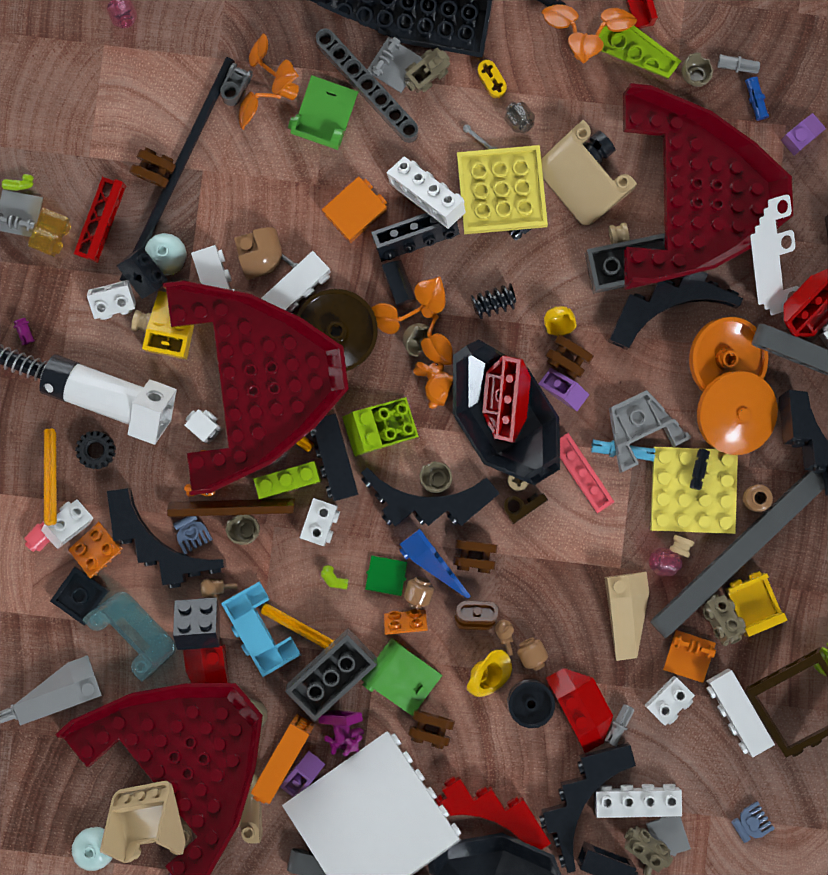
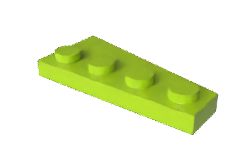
(639, 50)

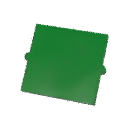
(386, 575)

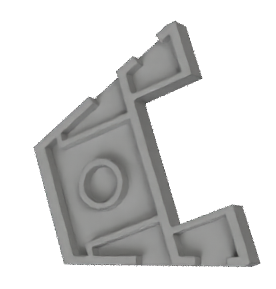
(637, 419)

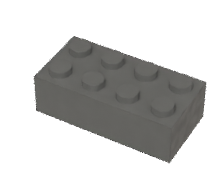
(607, 262)
(331, 674)

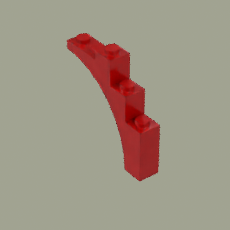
(486, 804)

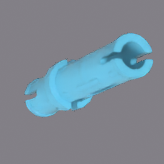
(609, 448)

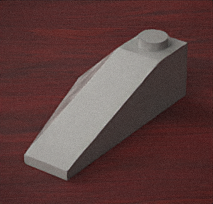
(64, 689)

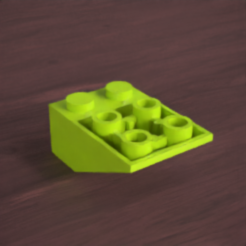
(380, 426)

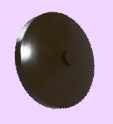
(345, 320)

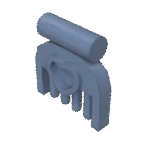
(190, 530)
(749, 824)

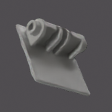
(391, 63)
(19, 212)

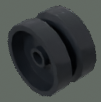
(535, 715)

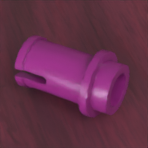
(23, 331)

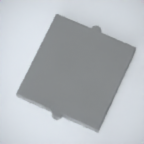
(670, 832)

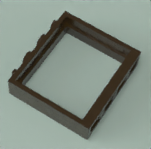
(776, 678)

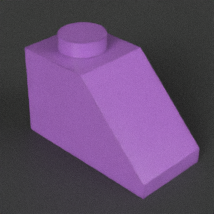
(803, 134)
(564, 389)
(302, 774)

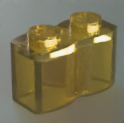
(49, 232)

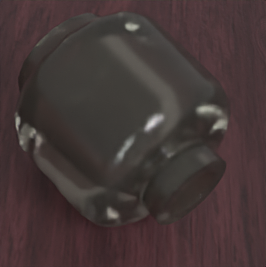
(519, 117)

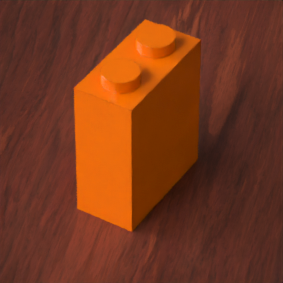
(355, 209)

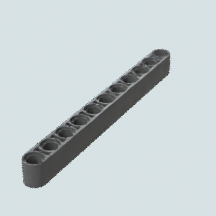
(738, 553)

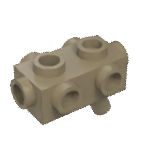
(432, 66)
(725, 623)
(648, 849)

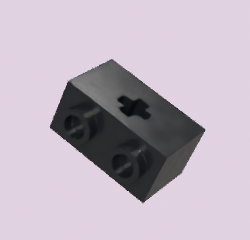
(142, 272)

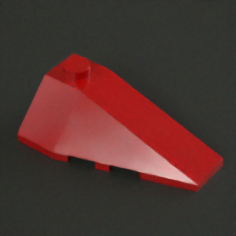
(207, 665)

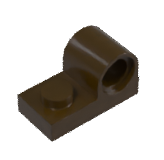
(523, 510)

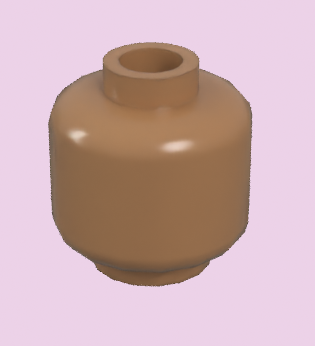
(764, 501)
(418, 592)
(532, 654)

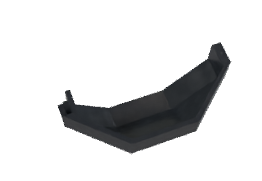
(537, 447)
(494, 856)

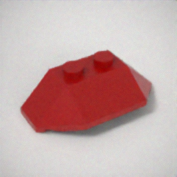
(808, 307)
(506, 397)
(582, 706)

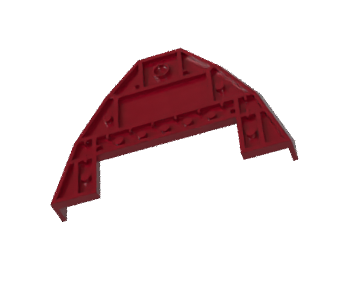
(712, 186)
(273, 377)
(194, 738)

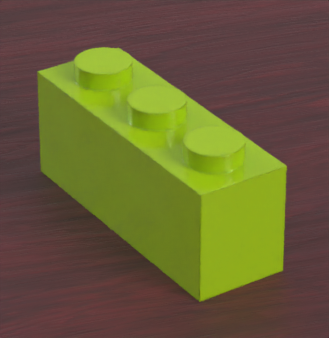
(287, 480)

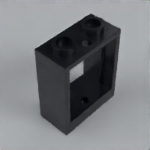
(603, 862)

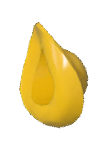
(490, 674)

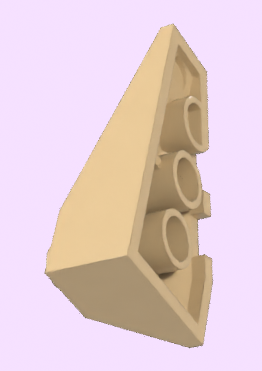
(627, 608)

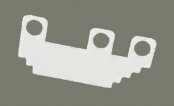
(766, 259)

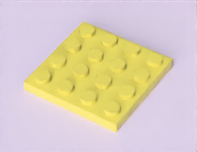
(502, 189)
(691, 510)

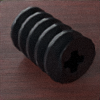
(494, 301)

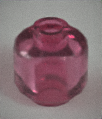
(122, 13)
(665, 562)

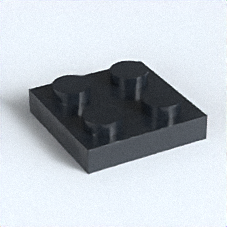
(79, 595)

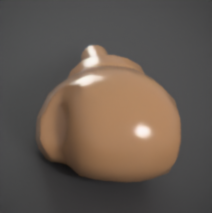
(214, 587)
(504, 632)

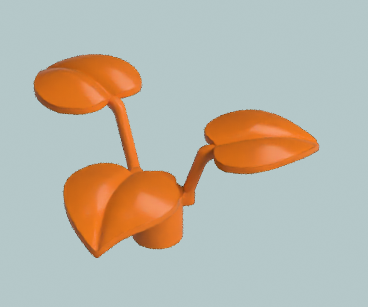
(585, 45)
(281, 86)
(432, 297)

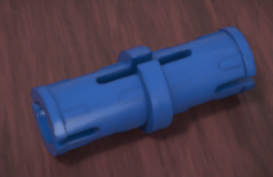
(756, 98)

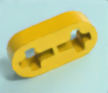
(487, 81)

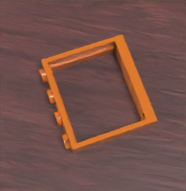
(282, 759)

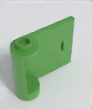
(324, 113)
(400, 676)

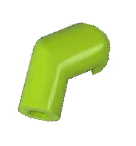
(16, 185)
(331, 579)

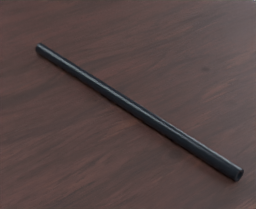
(183, 156)

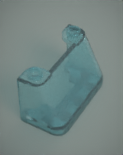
(137, 629)

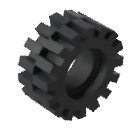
(86, 441)

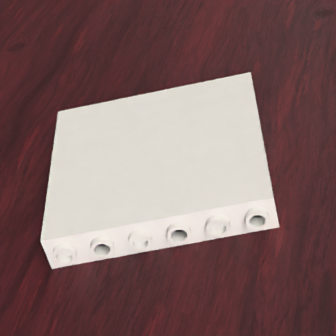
(373, 815)

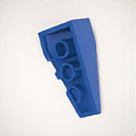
(425, 555)

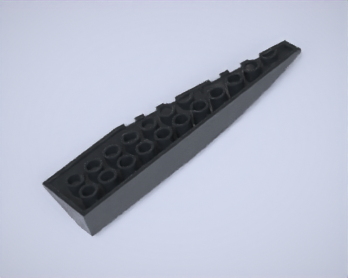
(433, 24)

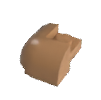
(259, 252)

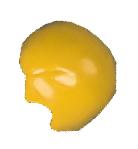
(559, 321)

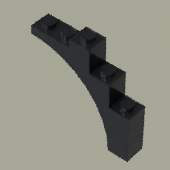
(665, 295)
(802, 430)
(400, 504)
(129, 525)
(563, 818)

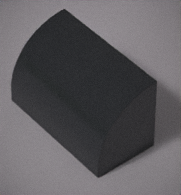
(398, 282)

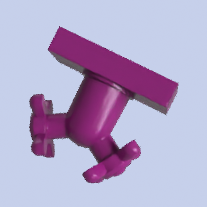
(341, 724)

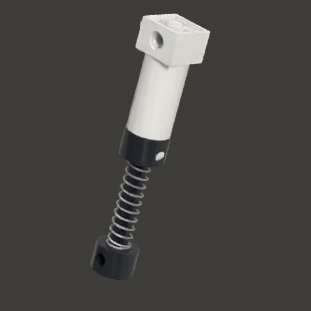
(144, 408)

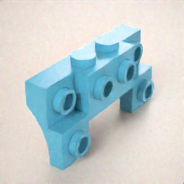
(254, 633)

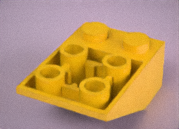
(161, 337)

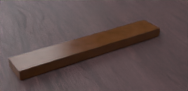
(231, 507)

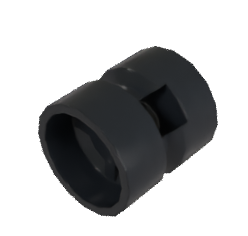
(602, 143)

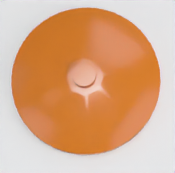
(725, 347)
(737, 412)

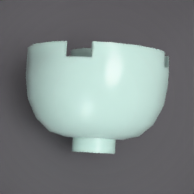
(167, 252)
(87, 849)

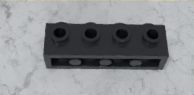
(411, 235)
(335, 459)

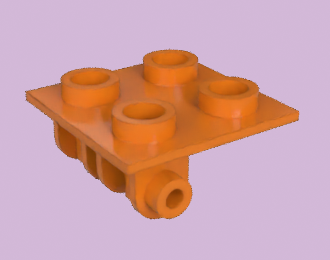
(95, 550)
(405, 622)
(689, 656)

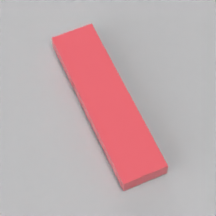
(584, 474)

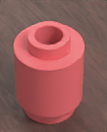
(36, 538)

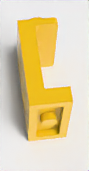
(755, 603)

